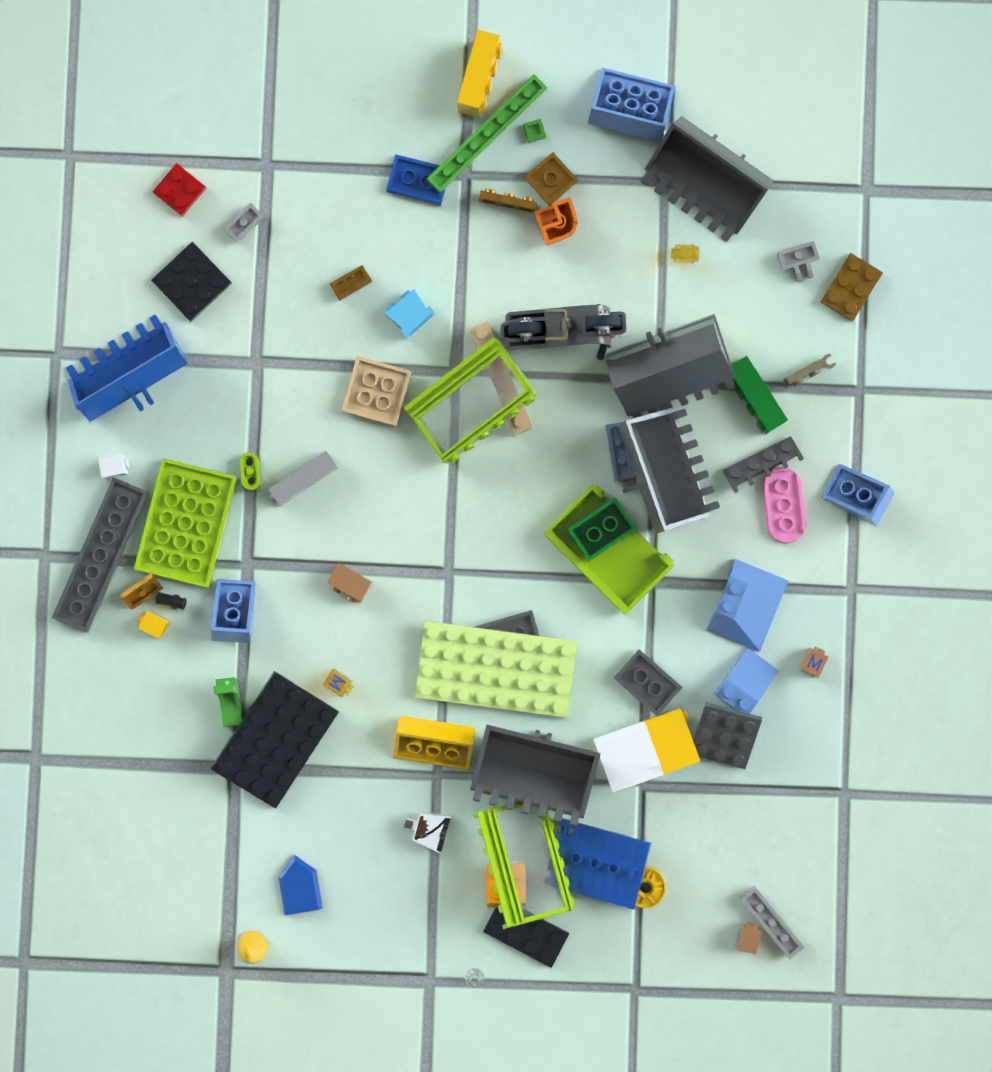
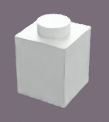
(114, 466)

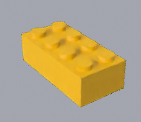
(478, 75)

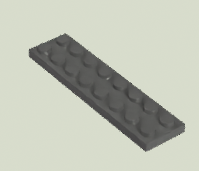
(100, 555)

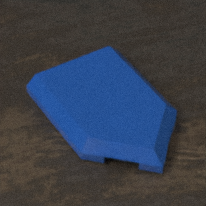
(299, 887)

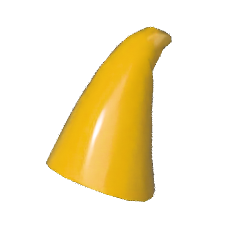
(252, 947)

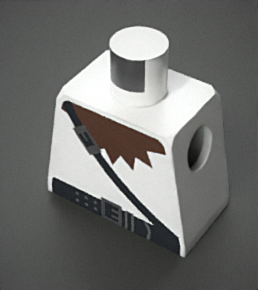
(429, 829)

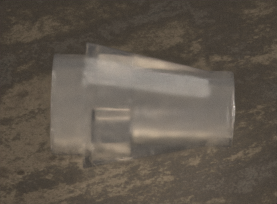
(474, 973)

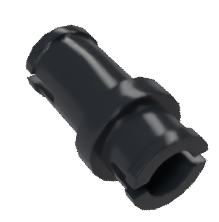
(170, 600)

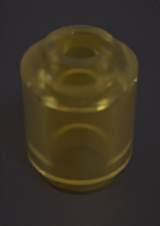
(685, 253)

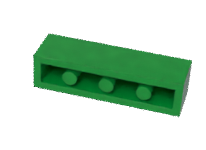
(757, 396)

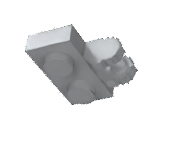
(799, 256)

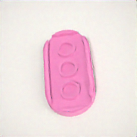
(784, 505)

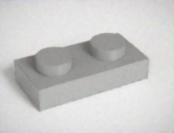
(244, 223)

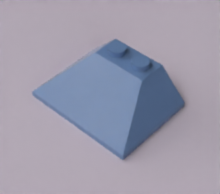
(747, 605)

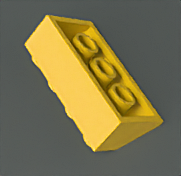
(434, 742)

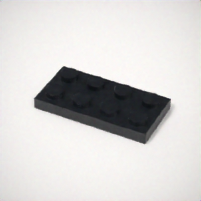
(535, 939)

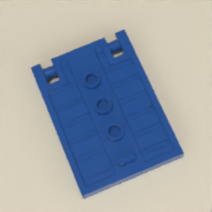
(603, 863)

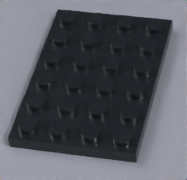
(274, 739)

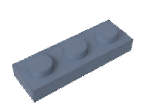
(619, 458)

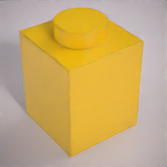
(153, 624)

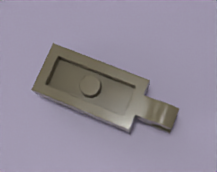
(811, 370)

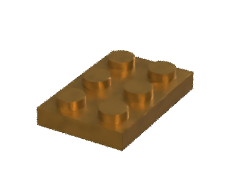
(851, 287)

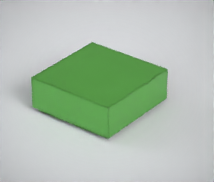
(534, 131)

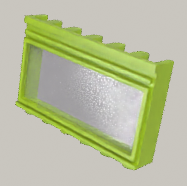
(471, 401)
(524, 864)

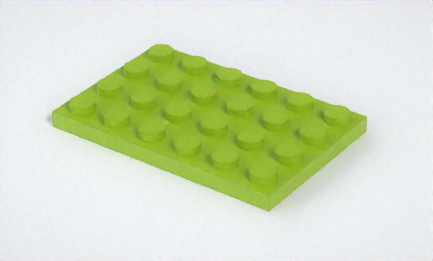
(185, 523)

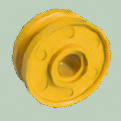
(656, 891)

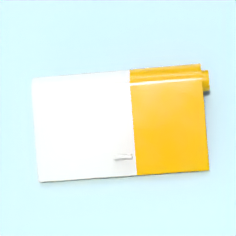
(647, 750)

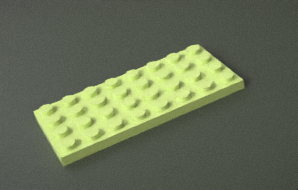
(496, 669)

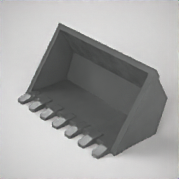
(670, 367)
(665, 469)
(534, 773)

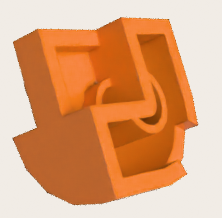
(557, 221)

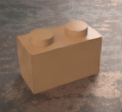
(350, 583)

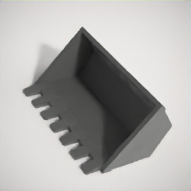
(707, 177)

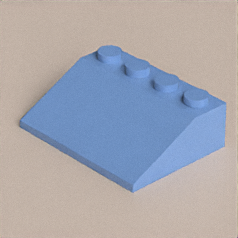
(631, 104)

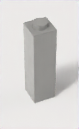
(302, 479)

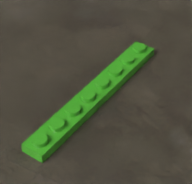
(486, 133)

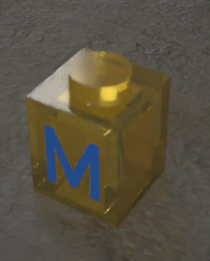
(338, 683)

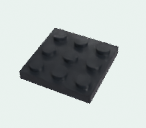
(191, 281)

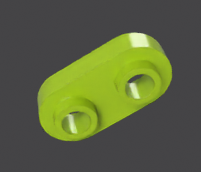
(250, 471)

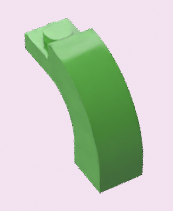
(230, 701)

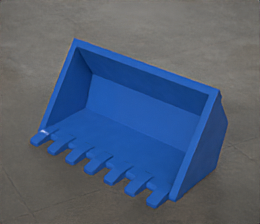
(126, 370)

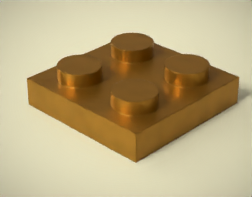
(551, 179)

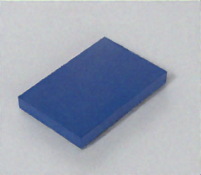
(409, 180)

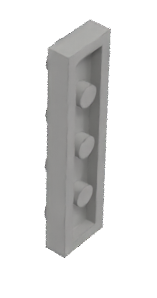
(772, 922)

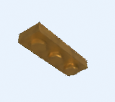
(507, 200)

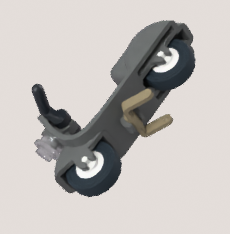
(563, 327)

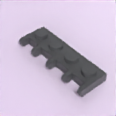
(762, 463)

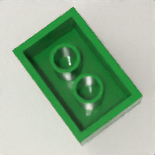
(601, 529)

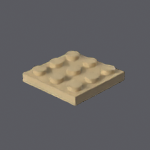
(376, 391)

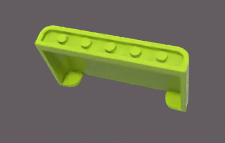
(623, 570)

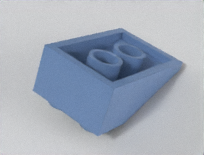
(858, 494)
(233, 611)
(746, 682)

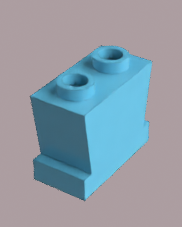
(409, 313)

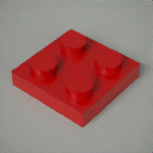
(179, 189)

